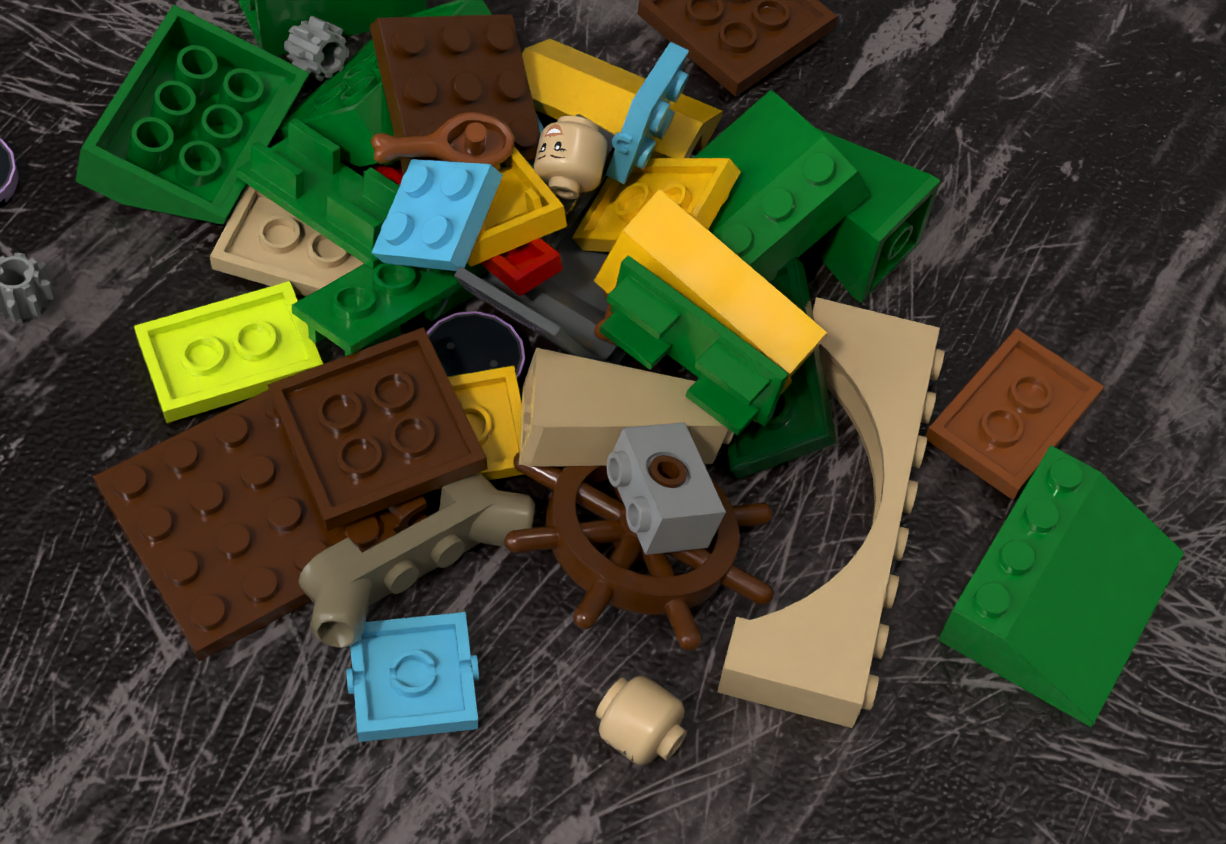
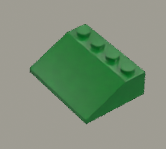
(353, 102)
(188, 120)
(788, 185)
(1064, 588)

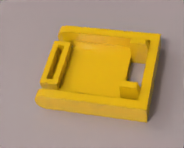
(519, 211)

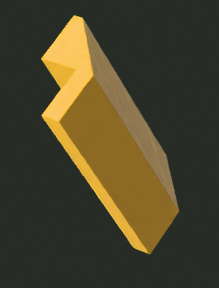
(576, 83)
(715, 280)

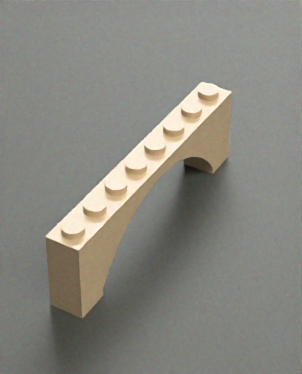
(821, 648)

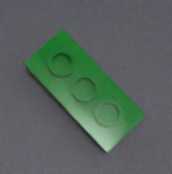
(315, 187)
(374, 303)
(657, 320)

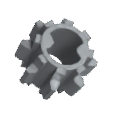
(317, 48)
(23, 288)

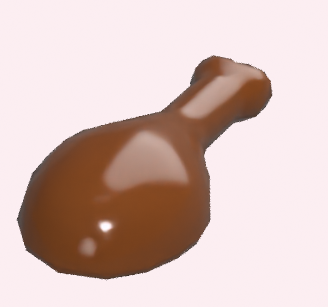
(463, 138)

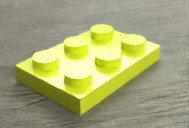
(225, 350)

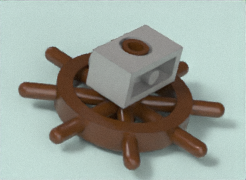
(662, 509)

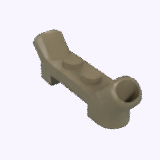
(348, 581)

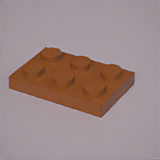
(1013, 413)

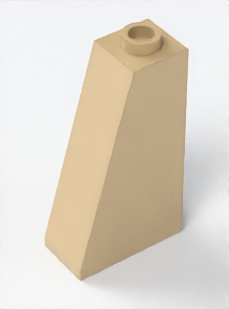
(582, 404)

